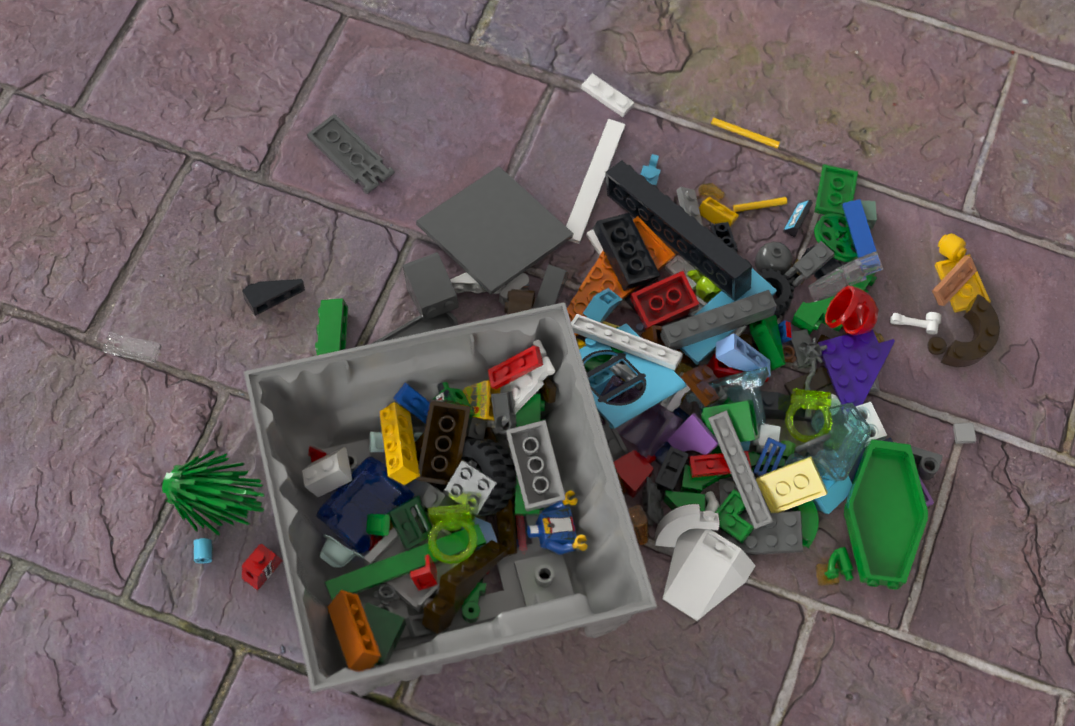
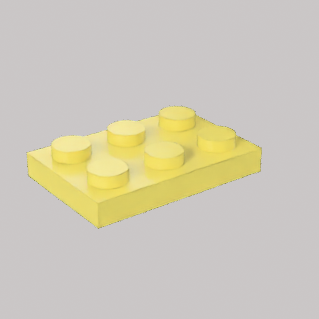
(791, 485)

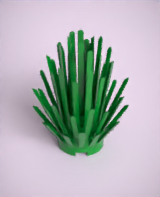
(209, 493)

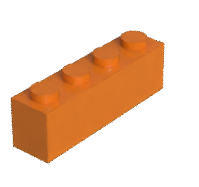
(353, 631)

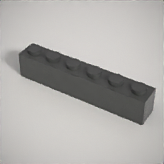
(718, 320)

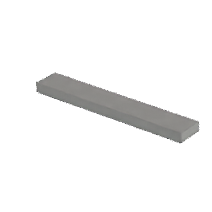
(740, 470)

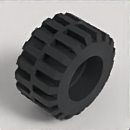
(783, 287)

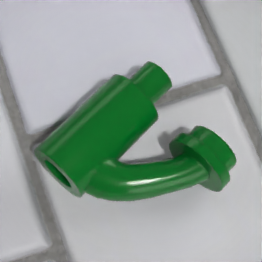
(844, 564)

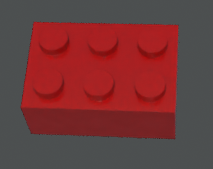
(665, 301)

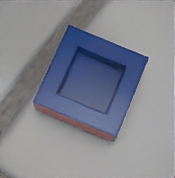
(785, 331)

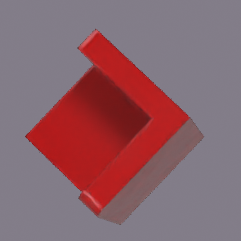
(425, 576)

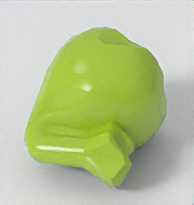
(704, 287)

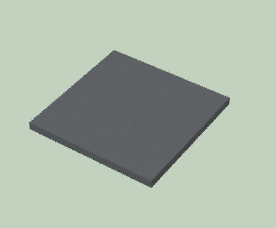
(494, 229)

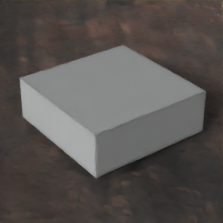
(964, 433)

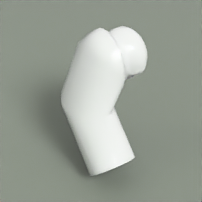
(712, 504)

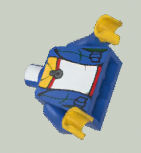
(557, 528)

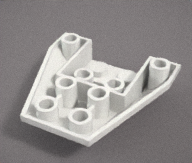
(704, 572)

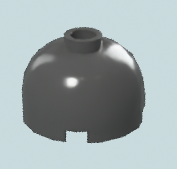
(774, 256)

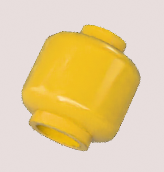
(952, 246)

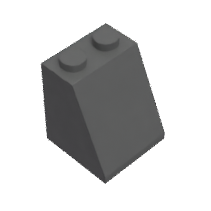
(430, 286)

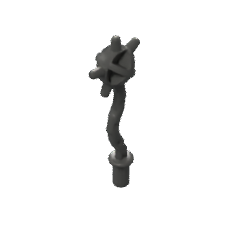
(812, 352)

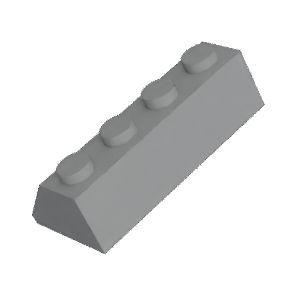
(535, 465)

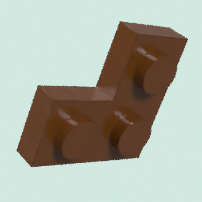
(699, 382)

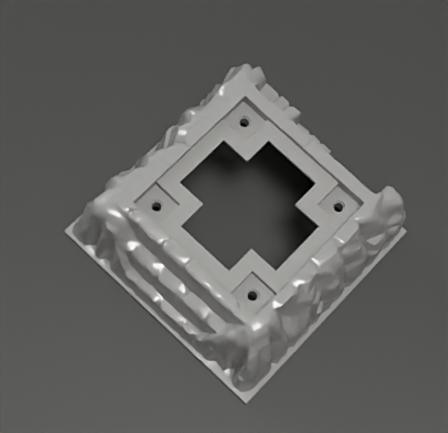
(337, 403)

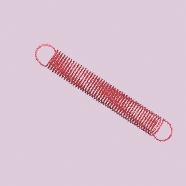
(521, 534)

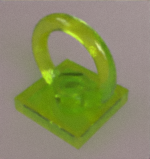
(813, 401)
(452, 518)

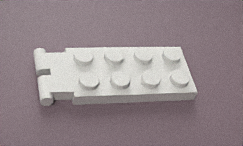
(526, 385)

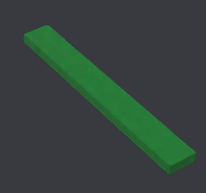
(400, 564)

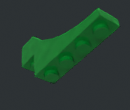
(811, 315)
(698, 484)

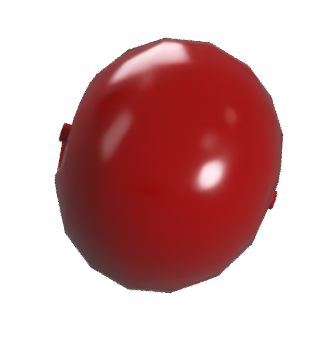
(853, 310)

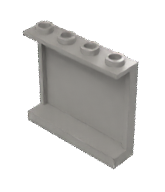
(403, 585)

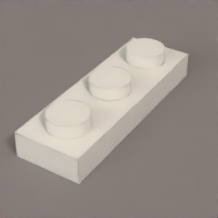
(607, 95)

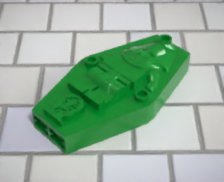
(885, 514)

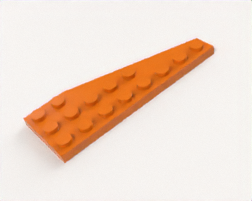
(603, 277)

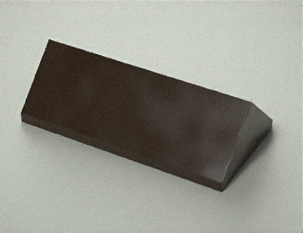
(443, 441)

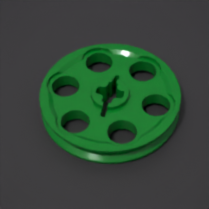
(833, 233)

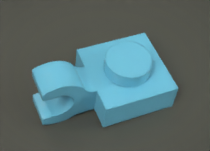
(650, 172)

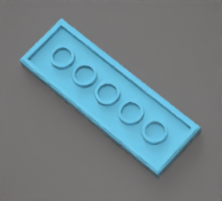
(702, 349)

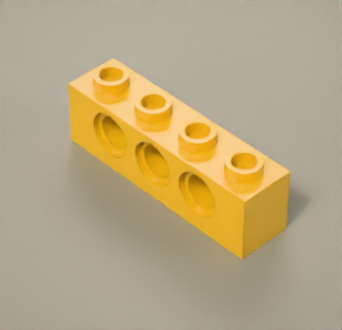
(399, 443)

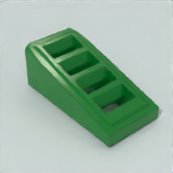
(378, 524)

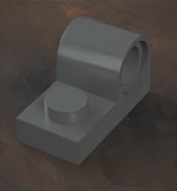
(926, 458)

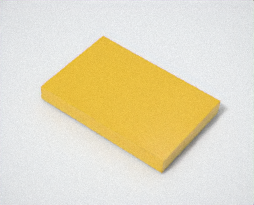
(969, 290)

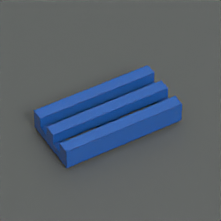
(775, 443)

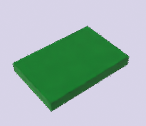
(834, 188)

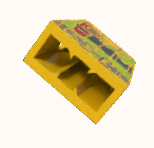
(480, 399)

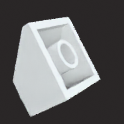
(327, 473)

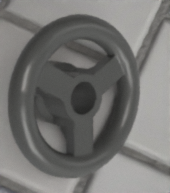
(814, 445)

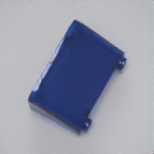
(366, 494)

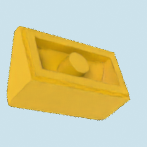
(716, 212)

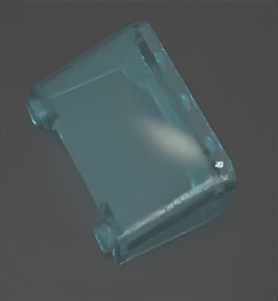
(848, 439)

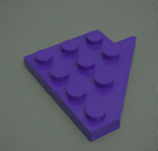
(854, 364)

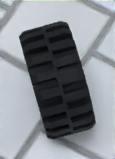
(494, 464)

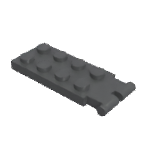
(349, 153)

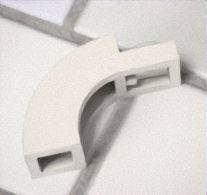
(681, 520)

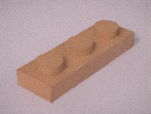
(954, 280)

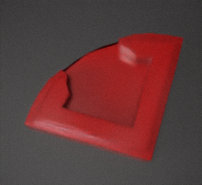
(315, 453)

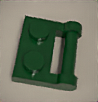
(406, 524)

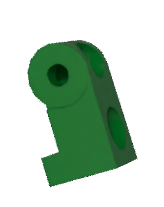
(470, 607)

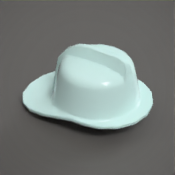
(336, 554)

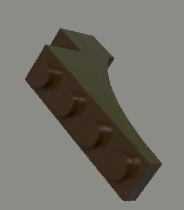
(457, 585)

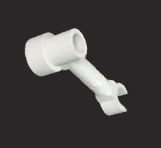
(931, 323)

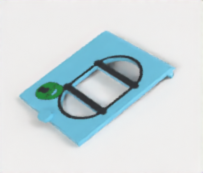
(657, 381)

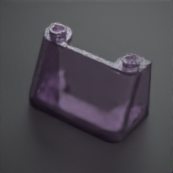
(648, 429)

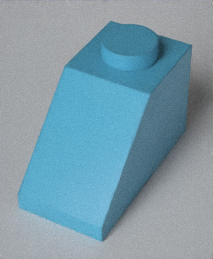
(602, 305)

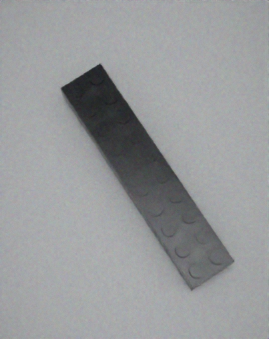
(679, 230)

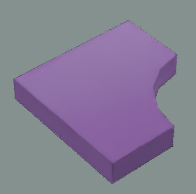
(694, 436)

